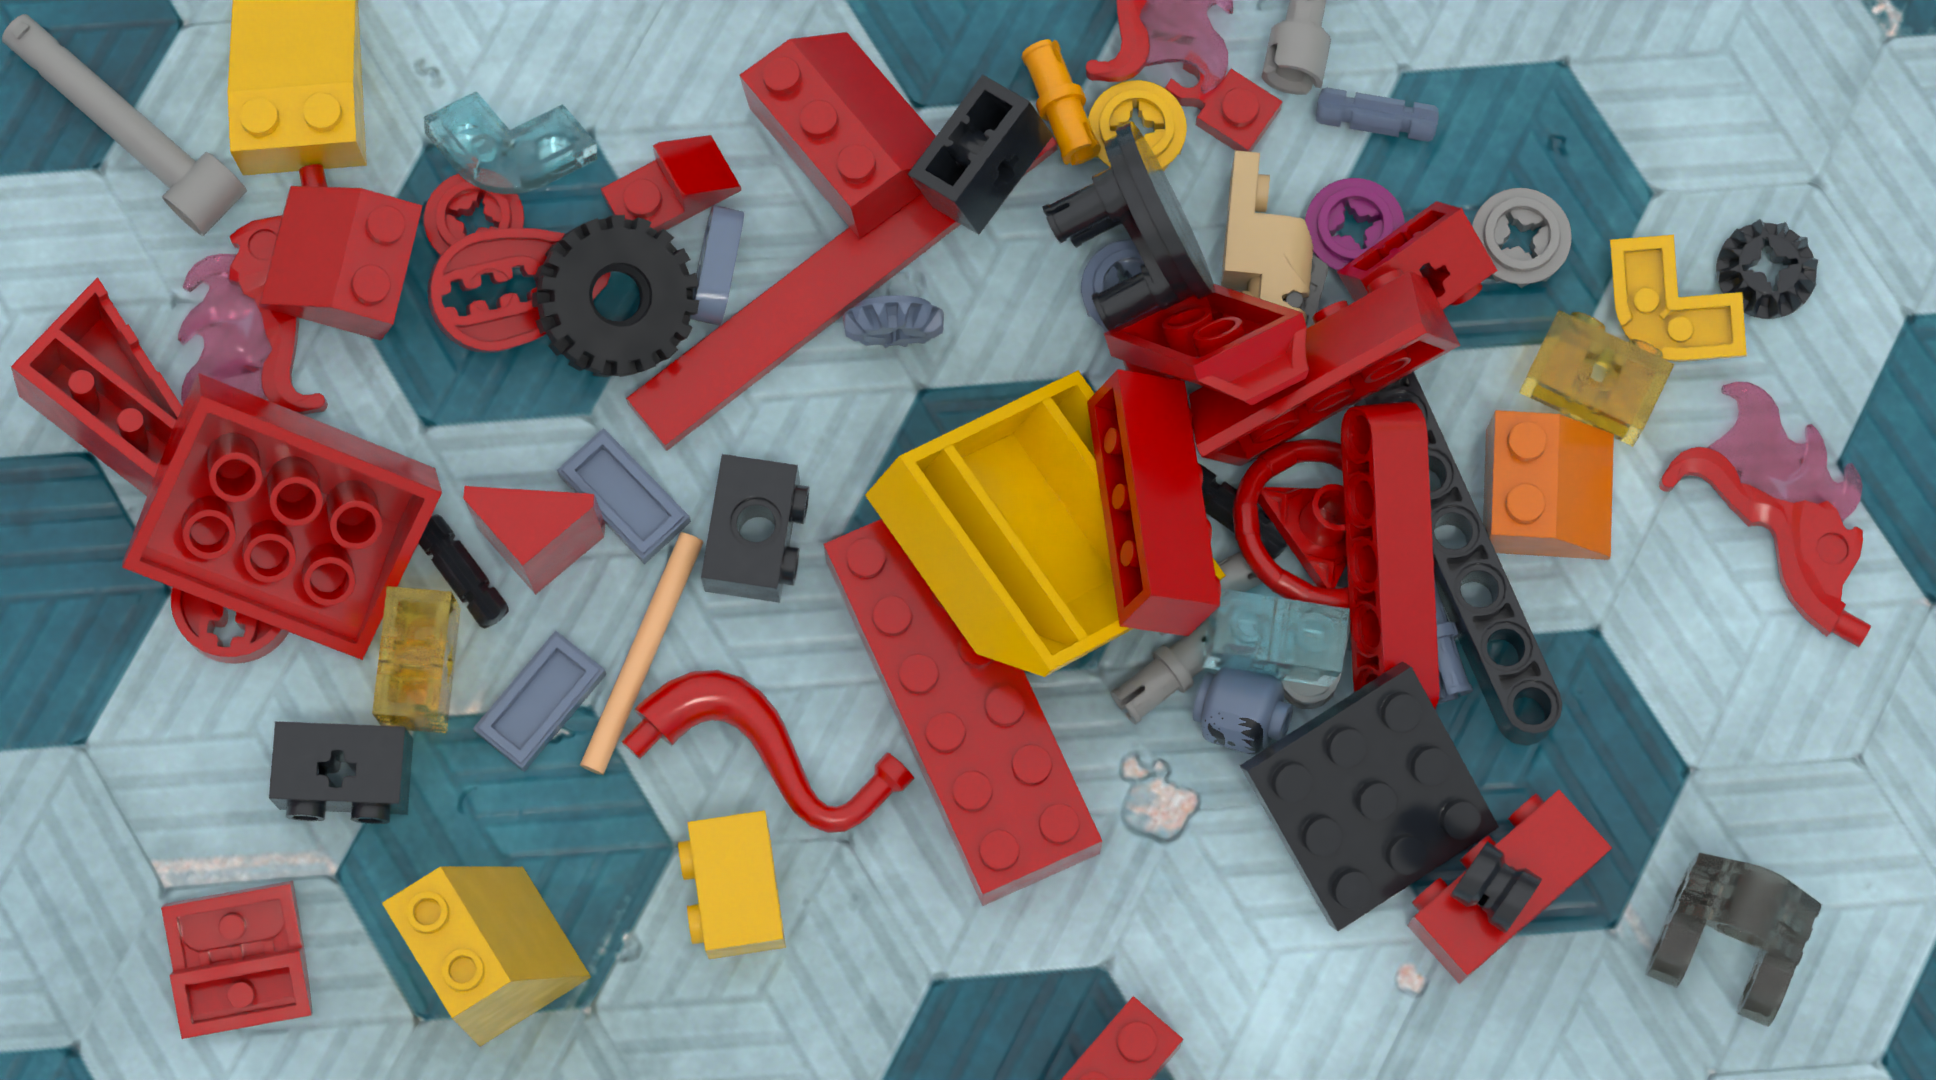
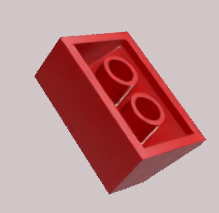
(840, 125)

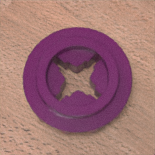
(1365, 202)

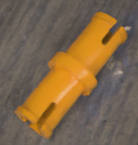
(1061, 102)

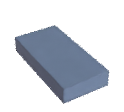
(626, 494)
(539, 701)

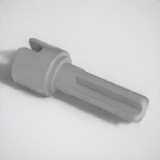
(1298, 49)

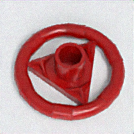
(1306, 519)

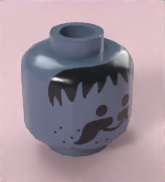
(1242, 709)

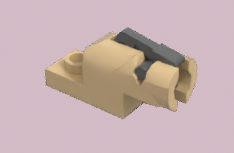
(1268, 252)

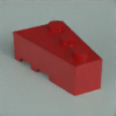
(100, 387)

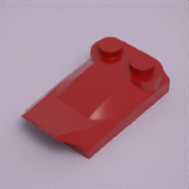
(1218, 342)

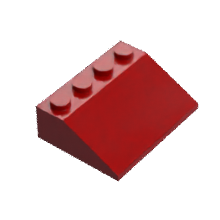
(281, 517)

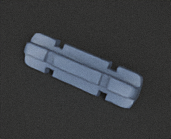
(1377, 114)

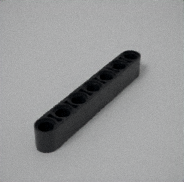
(1479, 564)

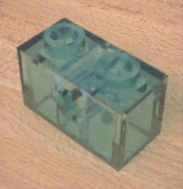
(1277, 637)

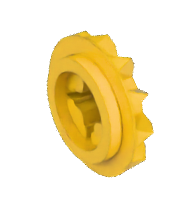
(1155, 108)

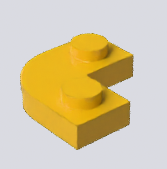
(1652, 311)

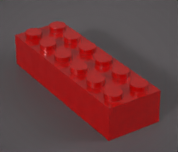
(966, 723)

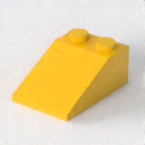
(295, 85)

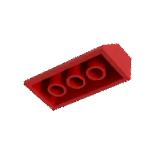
(1348, 356)

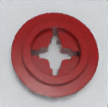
(459, 198)

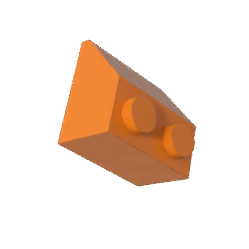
(1548, 486)

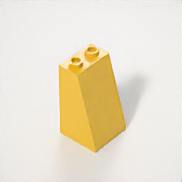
(486, 945)

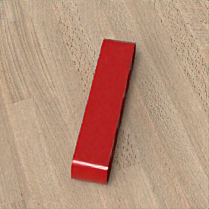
(1389, 543)

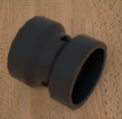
(1496, 887)

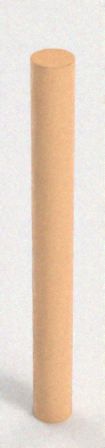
(641, 653)

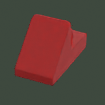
(675, 186)

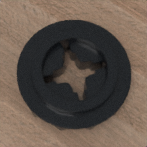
(1784, 246)

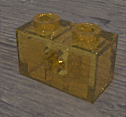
(1564, 369)
(416, 659)

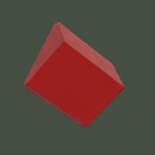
(536, 529)

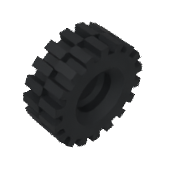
(568, 306)

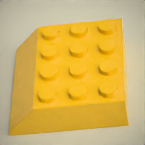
(1012, 529)

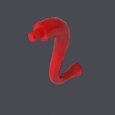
(733, 700)

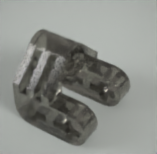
(1745, 905)

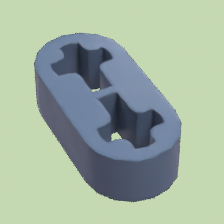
(717, 263)

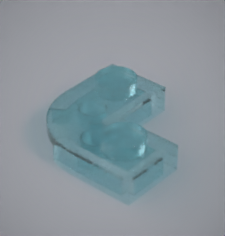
(507, 159)

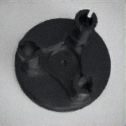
(1143, 201)

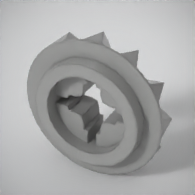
(1526, 211)

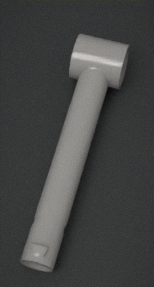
(198, 189)

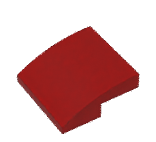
(237, 959)

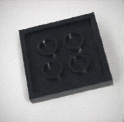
(1369, 796)

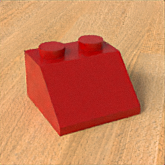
(341, 258)

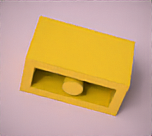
(734, 885)

